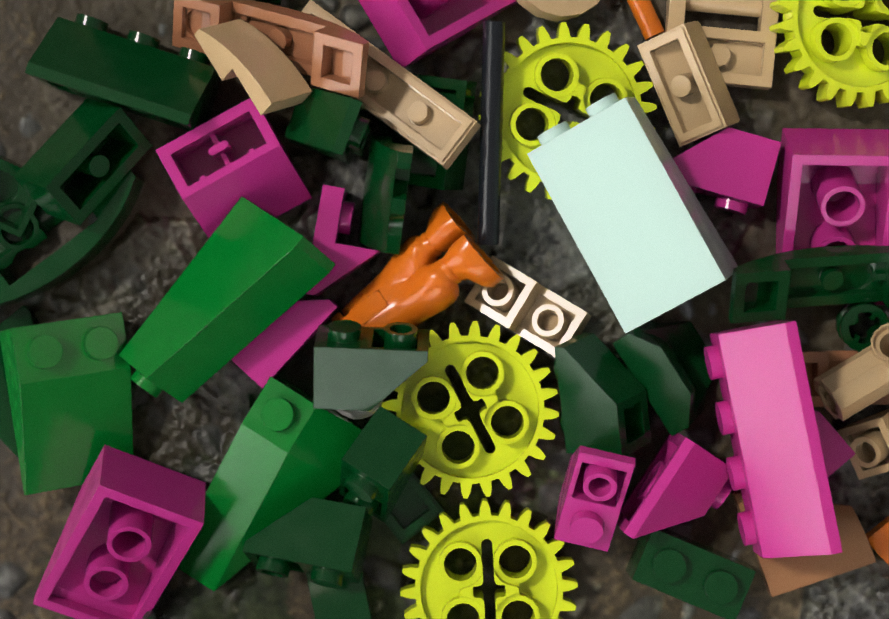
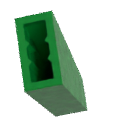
(223, 301)

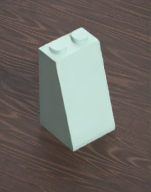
(630, 211)

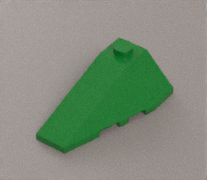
(272, 466)

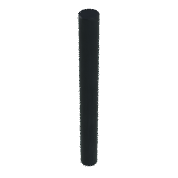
(491, 132)

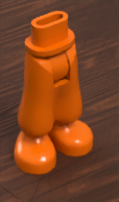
(416, 282)

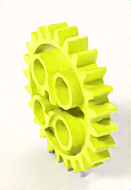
(588, 66)
(851, 69)
(515, 386)
(537, 584)

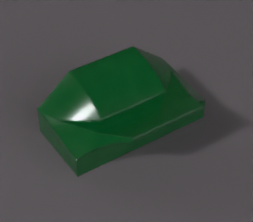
(670, 367)

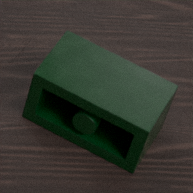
(83, 161)
(691, 572)

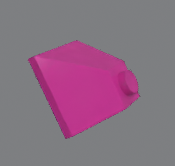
(675, 488)

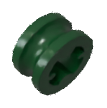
(849, 316)

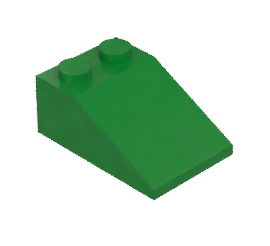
(67, 397)

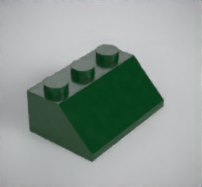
(126, 72)

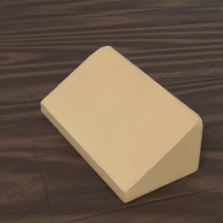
(688, 82)

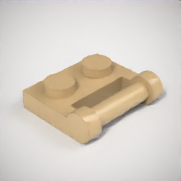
(741, 55)

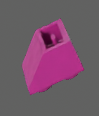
(233, 159)

